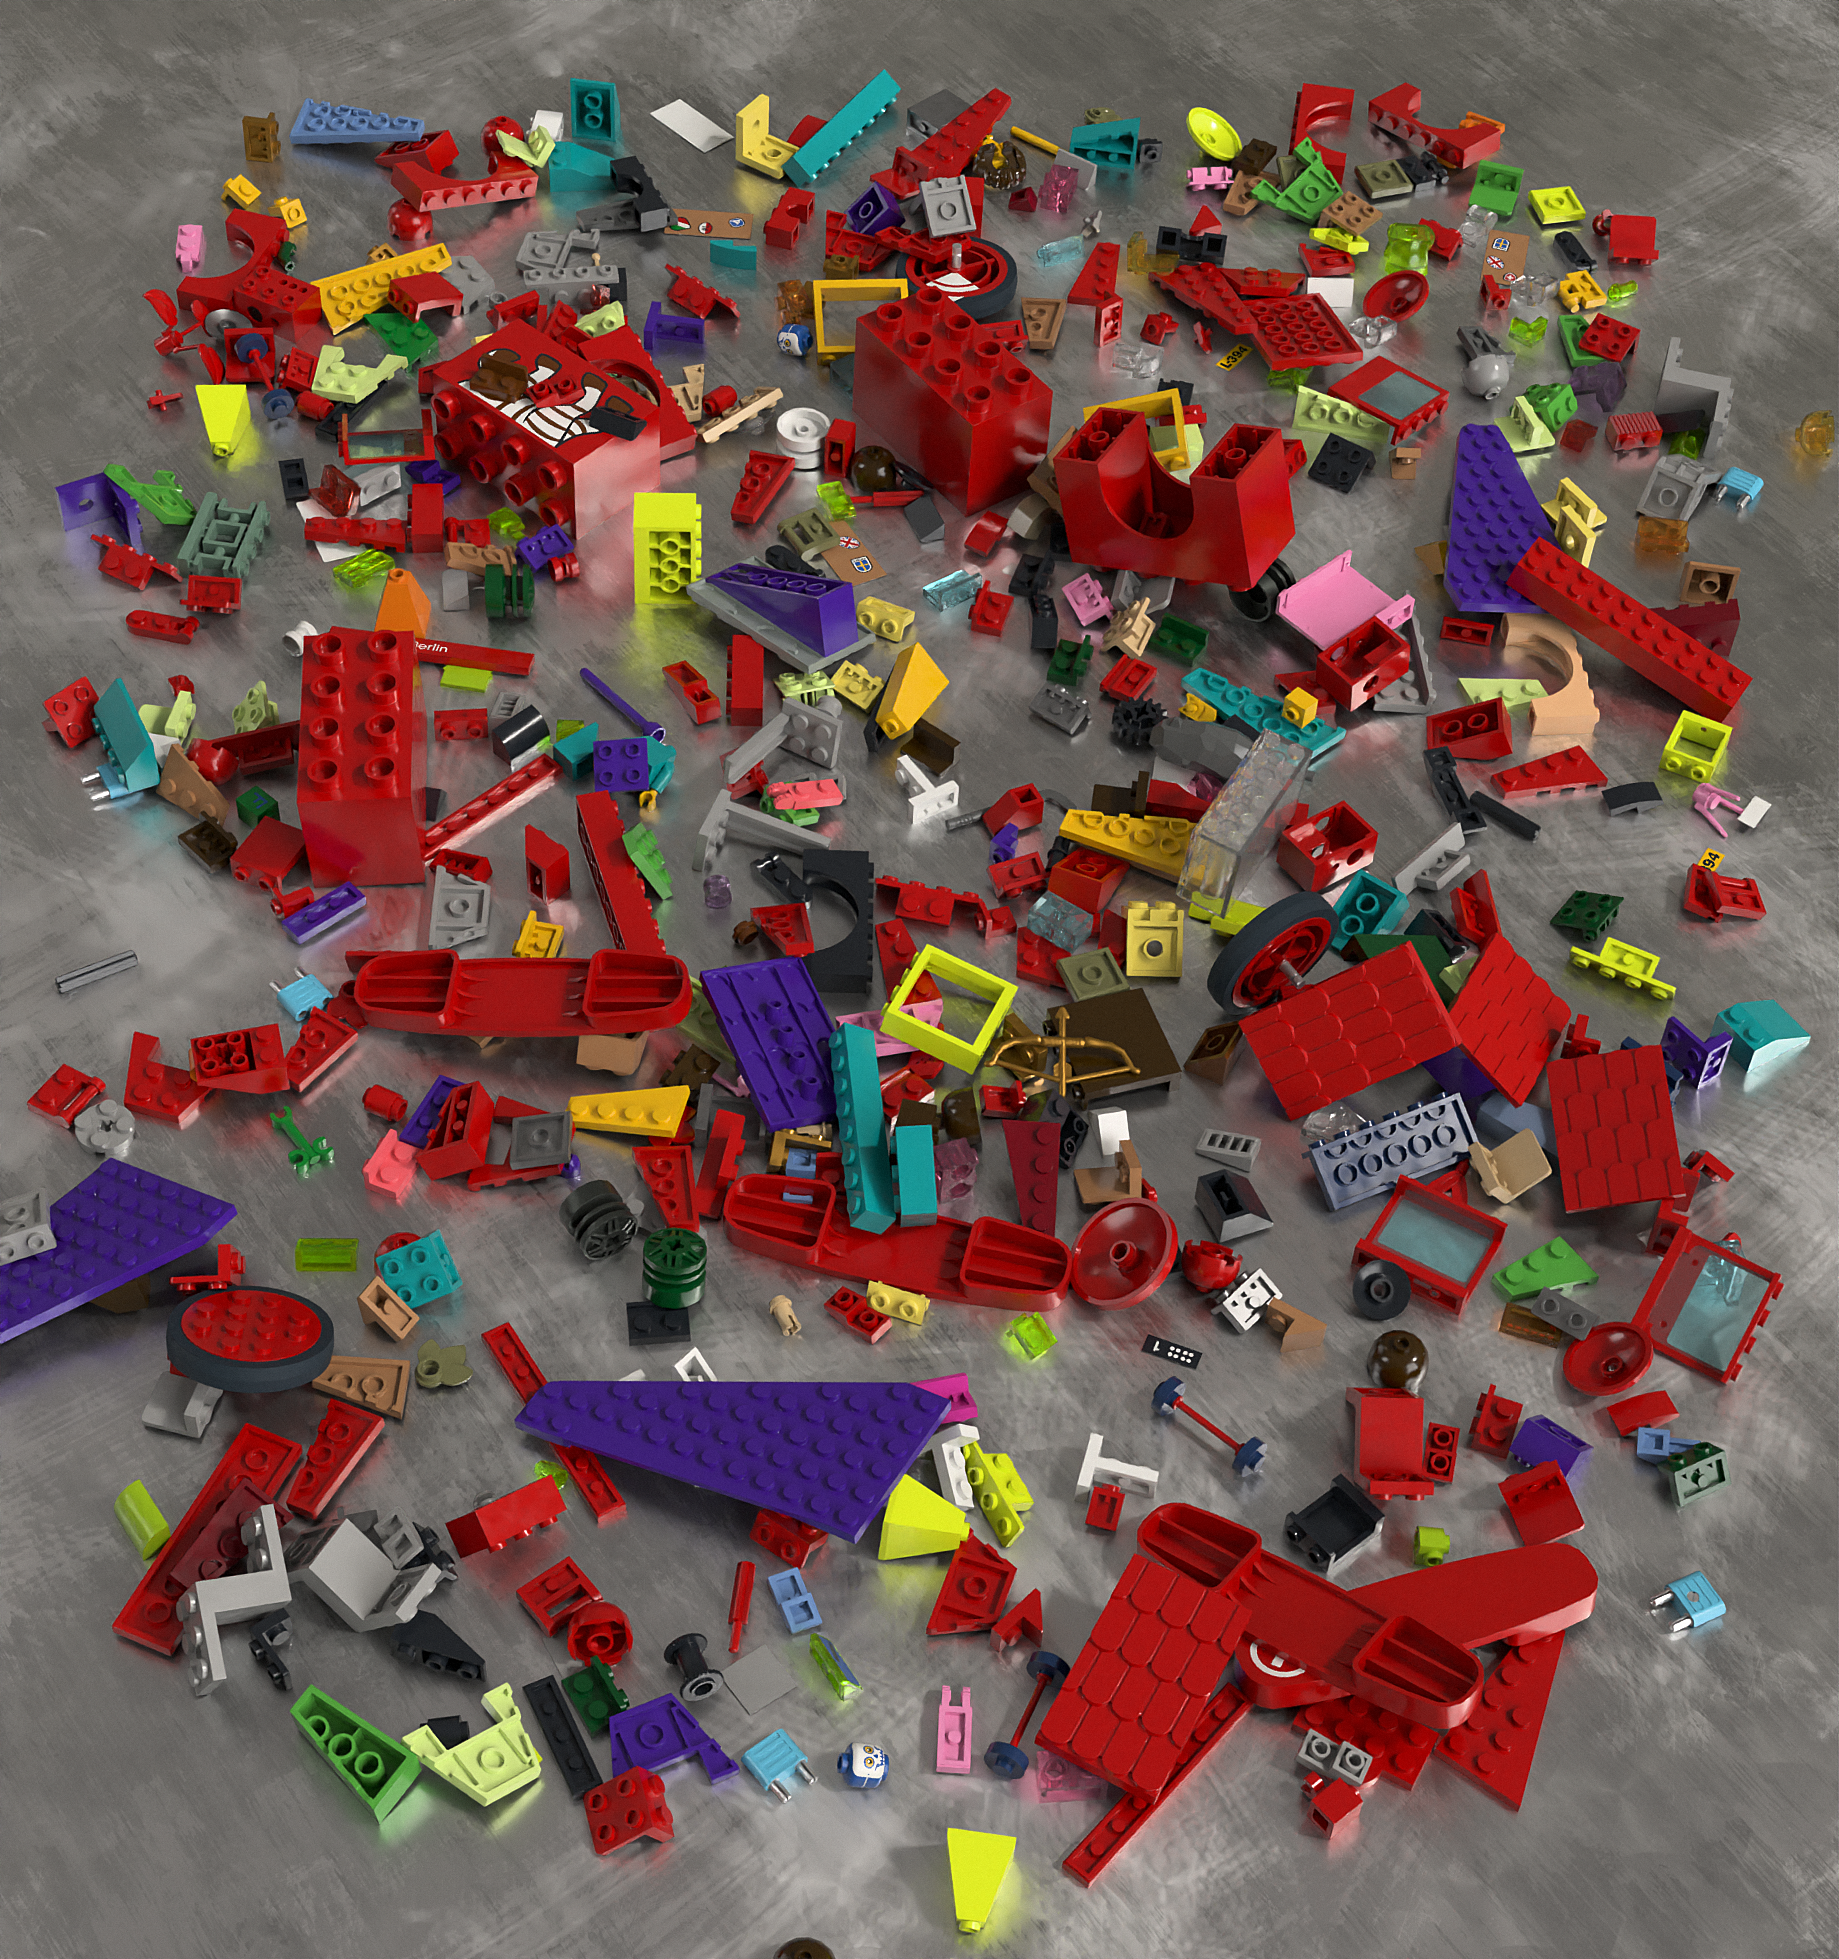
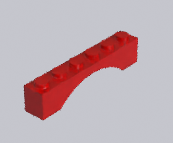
(1173, 801)

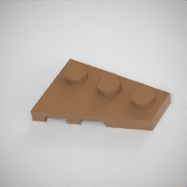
(1238, 198)
(367, 1381)

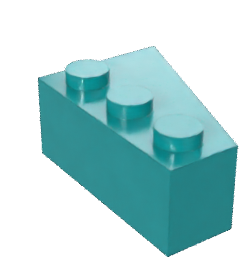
(1107, 143)
(914, 1175)

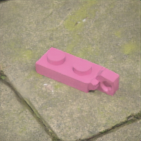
(189, 245)

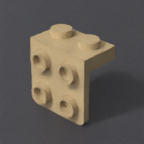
(1511, 1166)

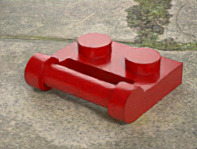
(475, 531)
(1734, 895)
(60, 1091)
(552, 1589)

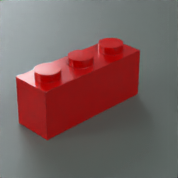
(426, 518)

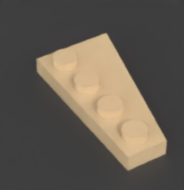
(749, 406)

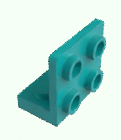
(420, 1270)

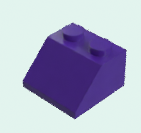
(874, 211)
(1546, 1441)

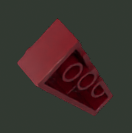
(1709, 624)

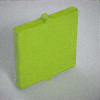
(466, 678)

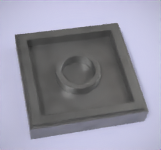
(541, 1140)

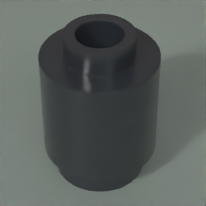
(449, 1730)

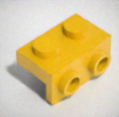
(537, 938)

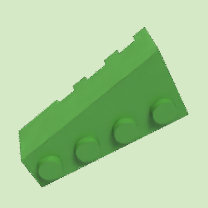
(359, 1753)

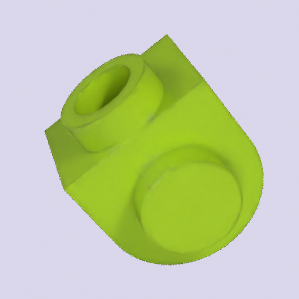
(1430, 1545)

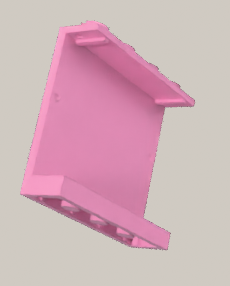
(1337, 602)

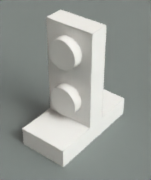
(925, 799)
(950, 1463)
(1099, 1470)

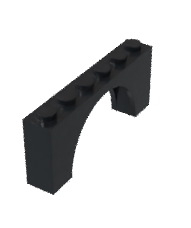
(845, 876)

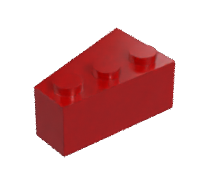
(461, 1134)
(507, 1517)

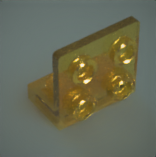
(1144, 263)

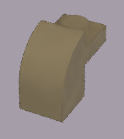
(1032, 516)

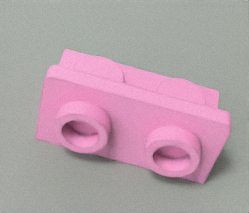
(1086, 599)

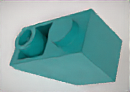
(576, 752)

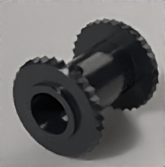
(699, 1679)

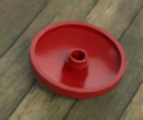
(1123, 1254)

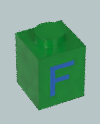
(255, 805)

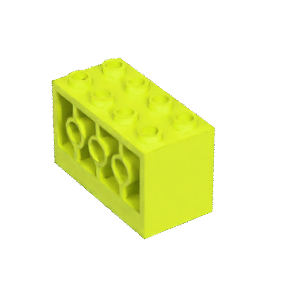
(666, 547)

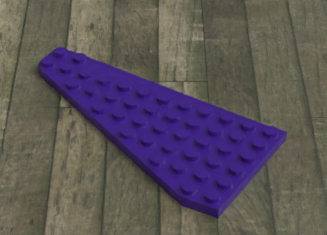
(1490, 524)
(106, 1235)

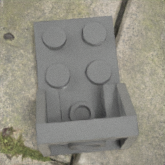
(1676, 487)

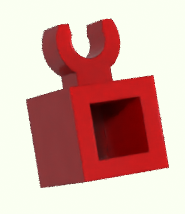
(1331, 1806)

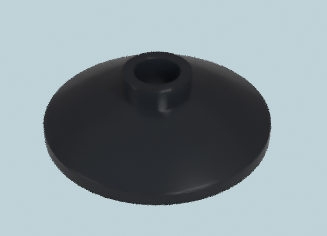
(911, 478)
(1395, 1289)

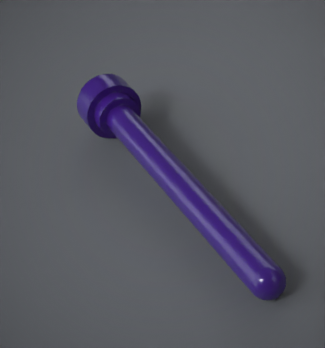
(648, 728)

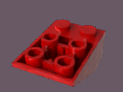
(242, 1060)

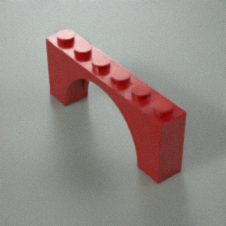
(1319, 105)
(1457, 146)
(429, 191)
(255, 232)
(623, 354)

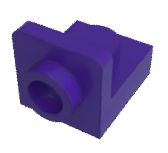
(1004, 844)

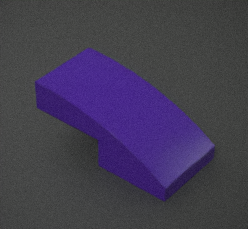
(431, 473)

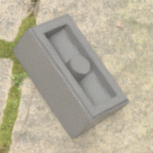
(1087, 169)
(455, 589)

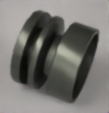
(1261, 600)
(598, 1220)

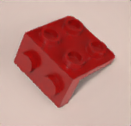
(905, 174)
(1632, 240)
(1610, 339)
(248, 372)
(217, 593)
(230, 1268)
(1542, 1504)
(627, 1810)

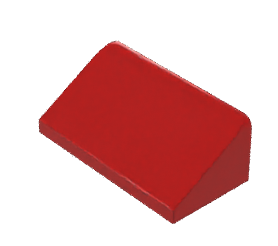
(1466, 631)

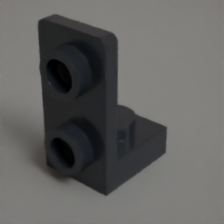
(269, 1632)

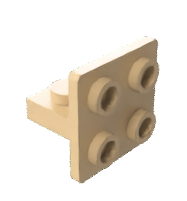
(1129, 630)

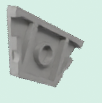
(469, 279)
(458, 910)

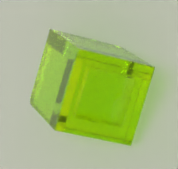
(1528, 333)

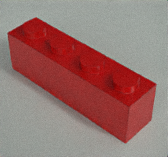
(746, 682)

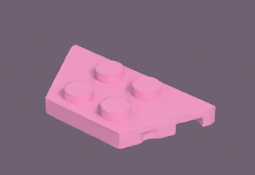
(885, 1044)

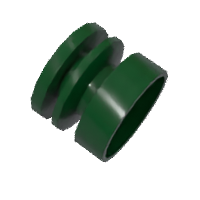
(508, 590)
(674, 1268)

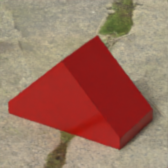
(1205, 222)

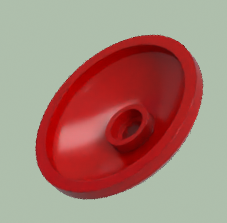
(1397, 296)
(1608, 1359)

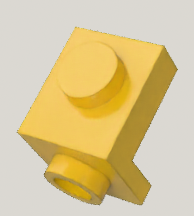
(241, 191)
(289, 209)

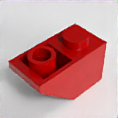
(1018, 806)

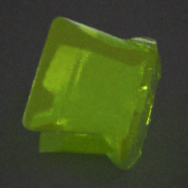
(1408, 247)

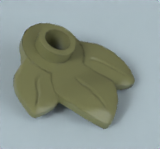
(1100, 115)
(444, 1363)

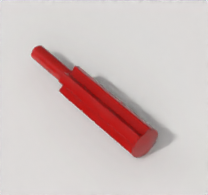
(889, 498)
(740, 1601)

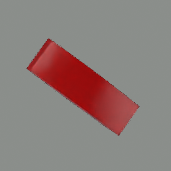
(692, 692)

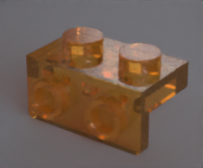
(792, 301)
(1662, 534)

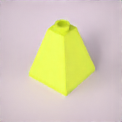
(224, 415)
(920, 1522)
(976, 1873)

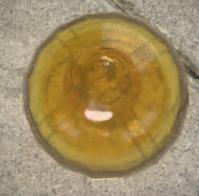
(1816, 433)

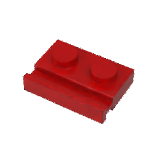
(1128, 679)
(1697, 896)
(899, 1086)

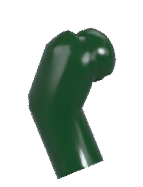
(284, 253)

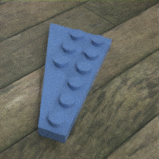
(351, 124)

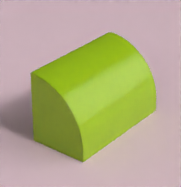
(141, 1520)

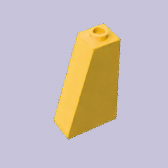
(910, 691)

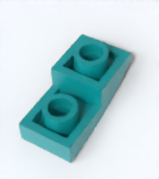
(738, 257)

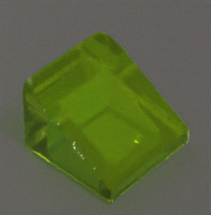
(567, 727)

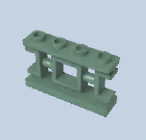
(220, 554)

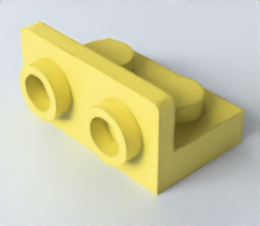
(883, 617)
(857, 686)

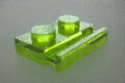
(363, 568)

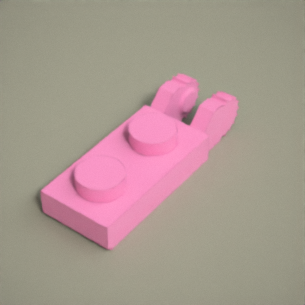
(954, 1733)

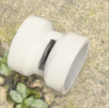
(294, 639)

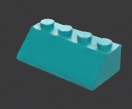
(125, 738)

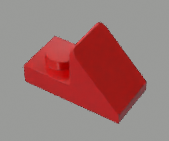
(1022, 1619)

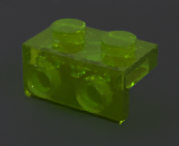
(1291, 375)

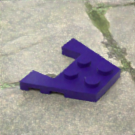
(662, 1735)

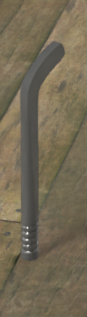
(1047, 795)

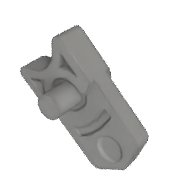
(1091, 224)

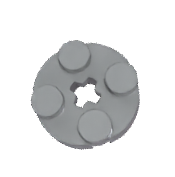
(101, 1115)

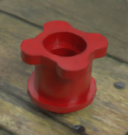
(1599, 221)

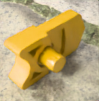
(1198, 709)

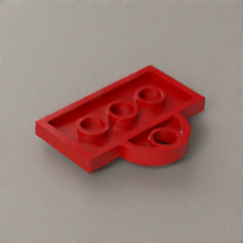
(1393, 1741)

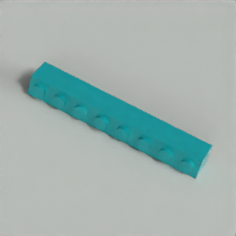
(841, 128)
(862, 1129)

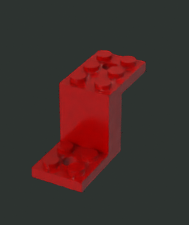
(1389, 1442)

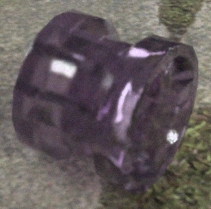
(717, 892)

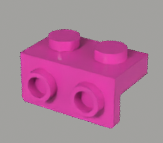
(955, 1389)

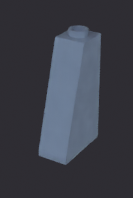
(1502, 1121)

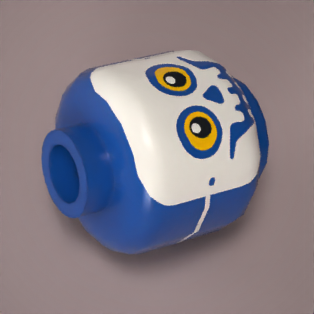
(794, 339)
(863, 1765)

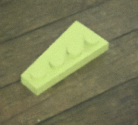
(1327, 414)

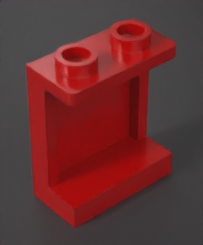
(424, 292)
(268, 854)
(1667, 1222)

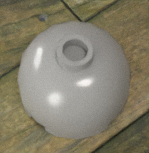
(1486, 376)

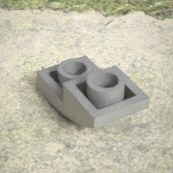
(1333, 1759)

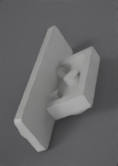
(571, 284)
(1435, 863)

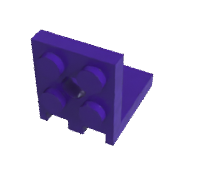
(105, 501)

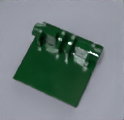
(1589, 912)

